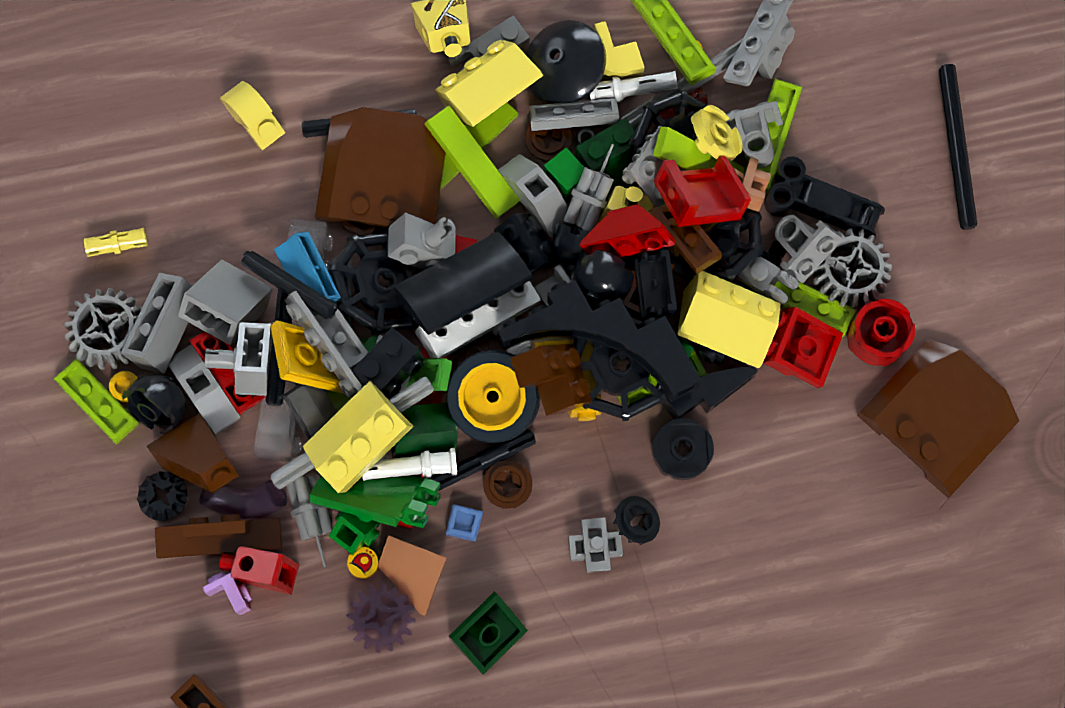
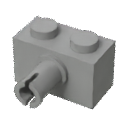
(421, 242)
(248, 360)

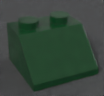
(594, 151)

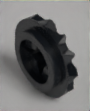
(176, 497)
(648, 526)

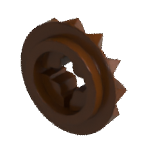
(536, 145)
(499, 472)

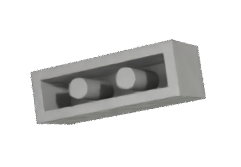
(158, 325)

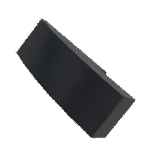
(711, 392)

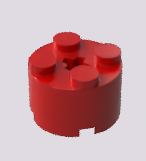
(897, 332)

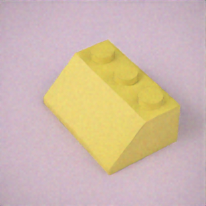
(488, 82)
(728, 318)
(356, 438)

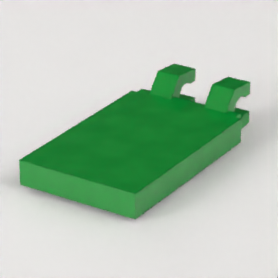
(382, 499)

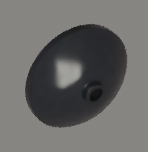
(578, 66)

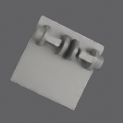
(645, 169)

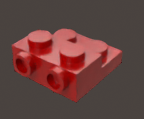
(803, 347)

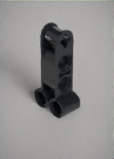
(821, 200)

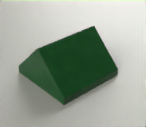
(432, 431)
(488, 633)

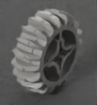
(875, 272)
(95, 333)

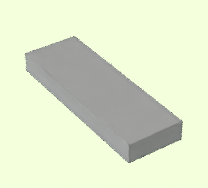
(574, 114)

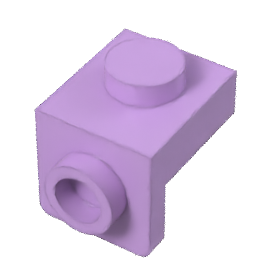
(237, 594)

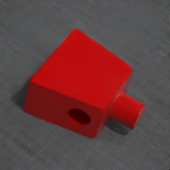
(261, 569)

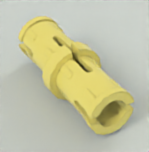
(115, 242)

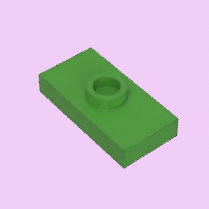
(437, 372)

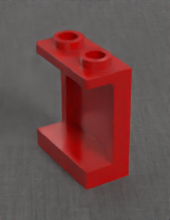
(702, 194)

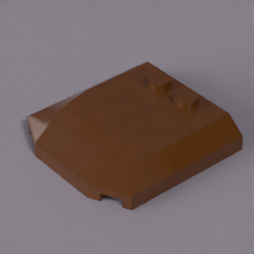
(379, 169)
(942, 414)

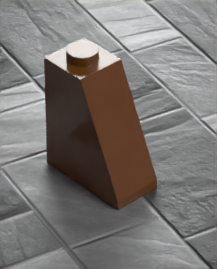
(194, 455)

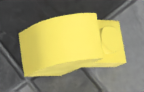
(621, 60)
(253, 113)

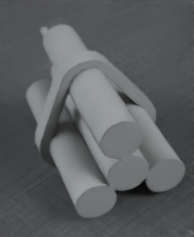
(589, 197)
(310, 518)

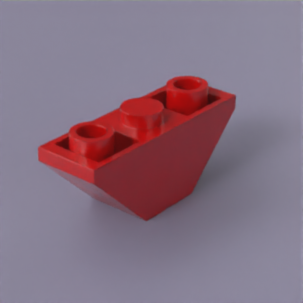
(627, 233)
(224, 377)

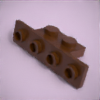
(217, 537)

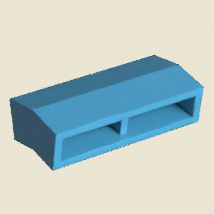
(303, 261)

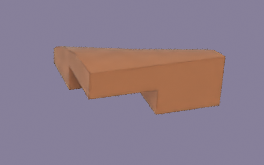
(412, 571)

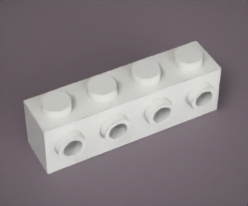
(478, 322)

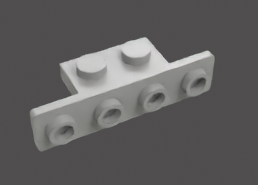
(762, 44)
(334, 340)

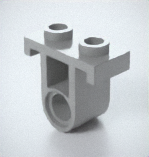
(754, 130)
(805, 245)

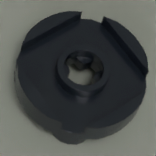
(694, 436)

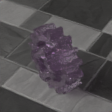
(362, 624)

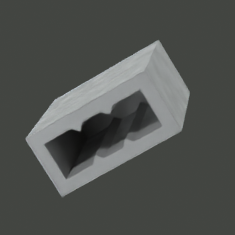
(224, 300)

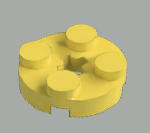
(715, 134)

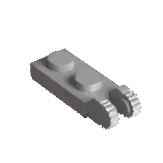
(509, 30)
(762, 277)

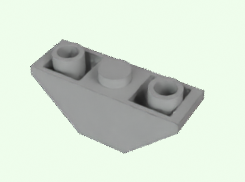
(535, 192)
(203, 389)

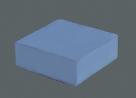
(464, 523)

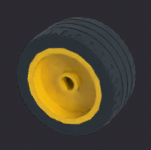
(475, 413)

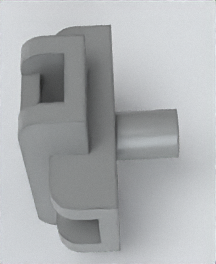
(595, 542)

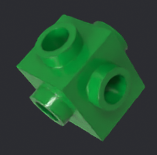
(354, 531)

